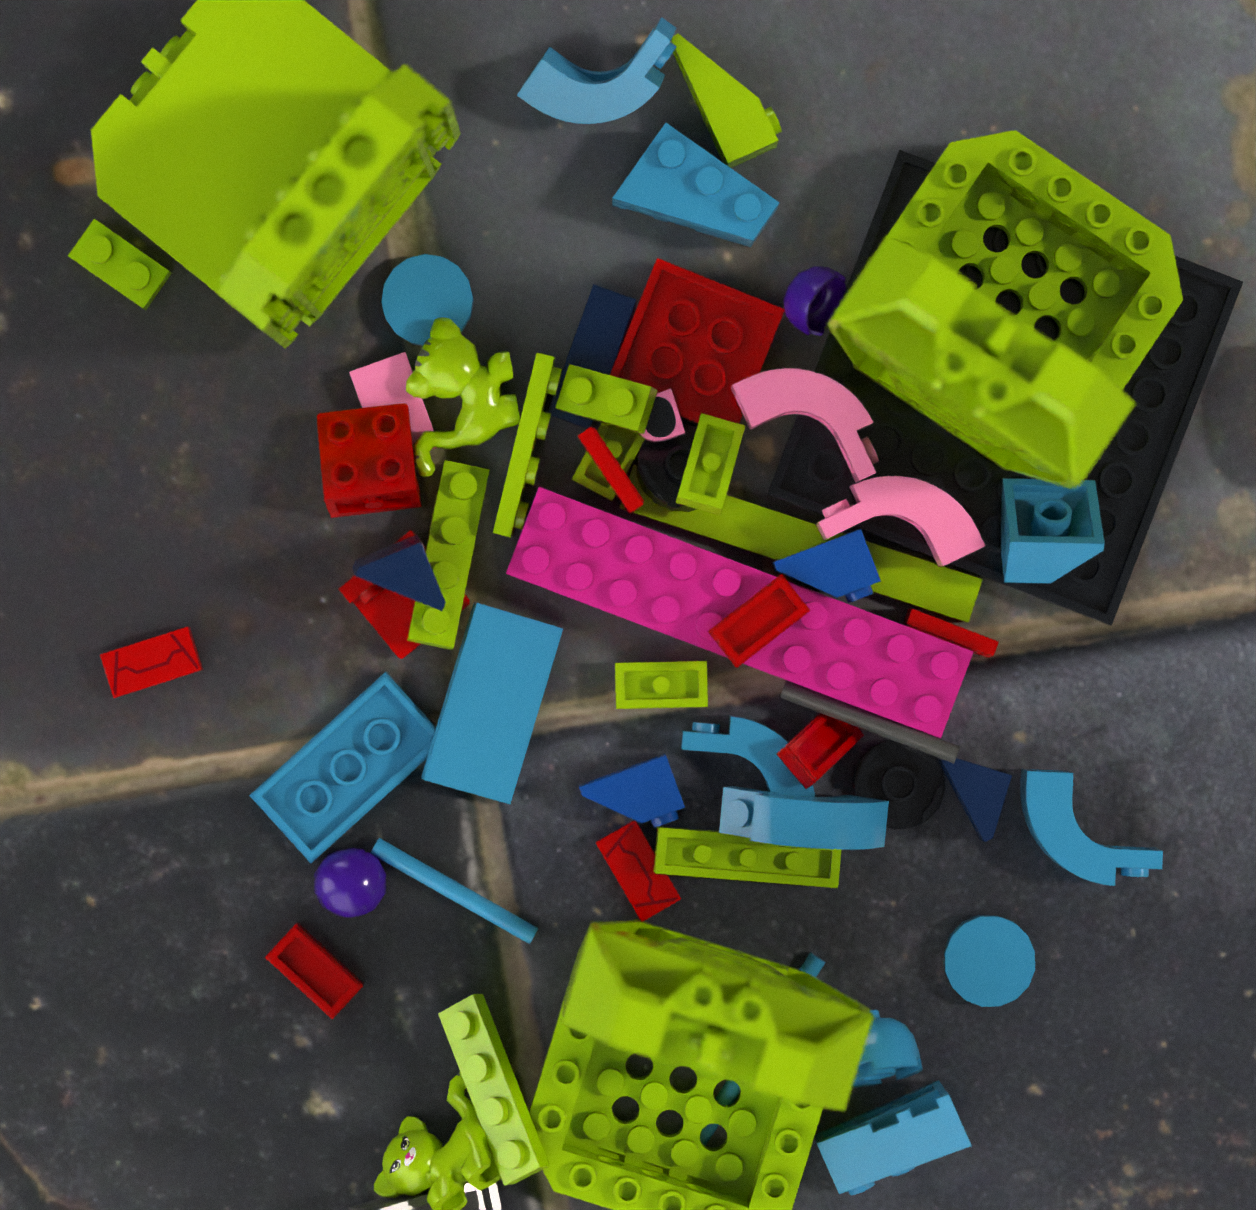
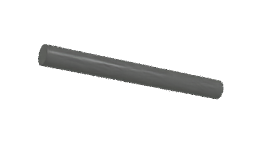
(870, 722)

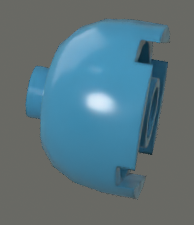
(887, 1052)

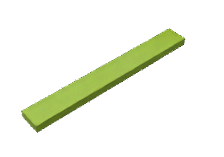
(782, 535)

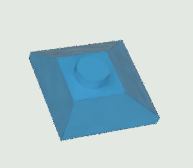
(1047, 529)

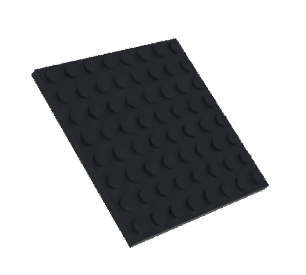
(908, 444)

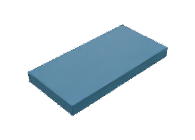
(492, 703)
(347, 767)

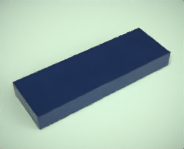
(596, 341)

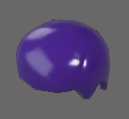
(814, 298)
(350, 882)

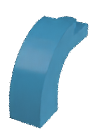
(594, 96)
(751, 742)
(804, 821)
(1051, 821)

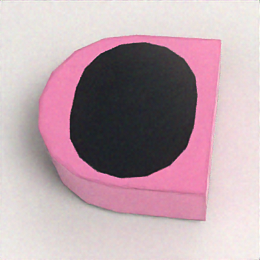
(664, 419)

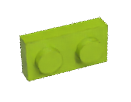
(119, 264)
(606, 399)
(624, 447)
(710, 464)
(661, 684)

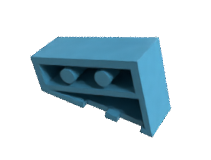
(695, 190)
(892, 1139)

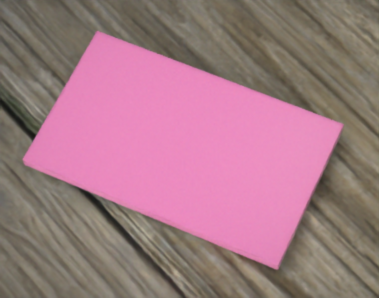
(385, 384)

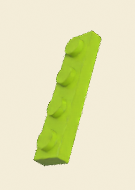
(532, 426)
(450, 551)
(737, 858)
(493, 1089)

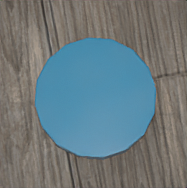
(421, 292)
(989, 960)

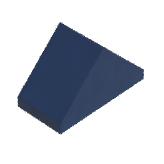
(402, 570)
(979, 793)

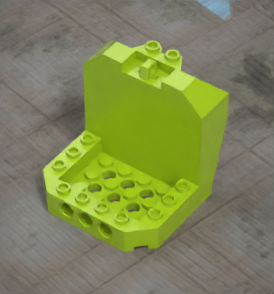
(269, 155)
(975, 365)
(725, 1017)

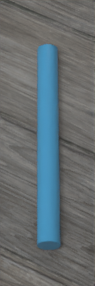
(454, 891)

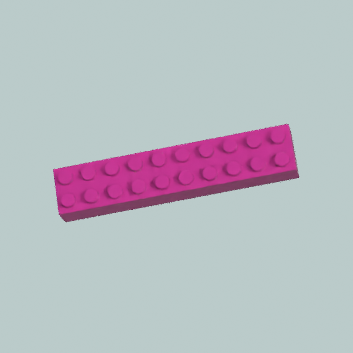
(692, 589)

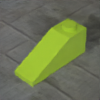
(729, 110)

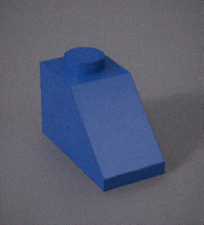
(834, 567)
(639, 792)

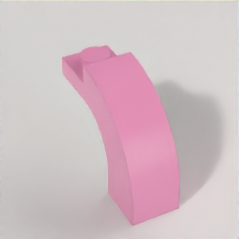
(812, 395)
(925, 506)

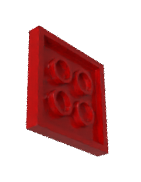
(696, 341)

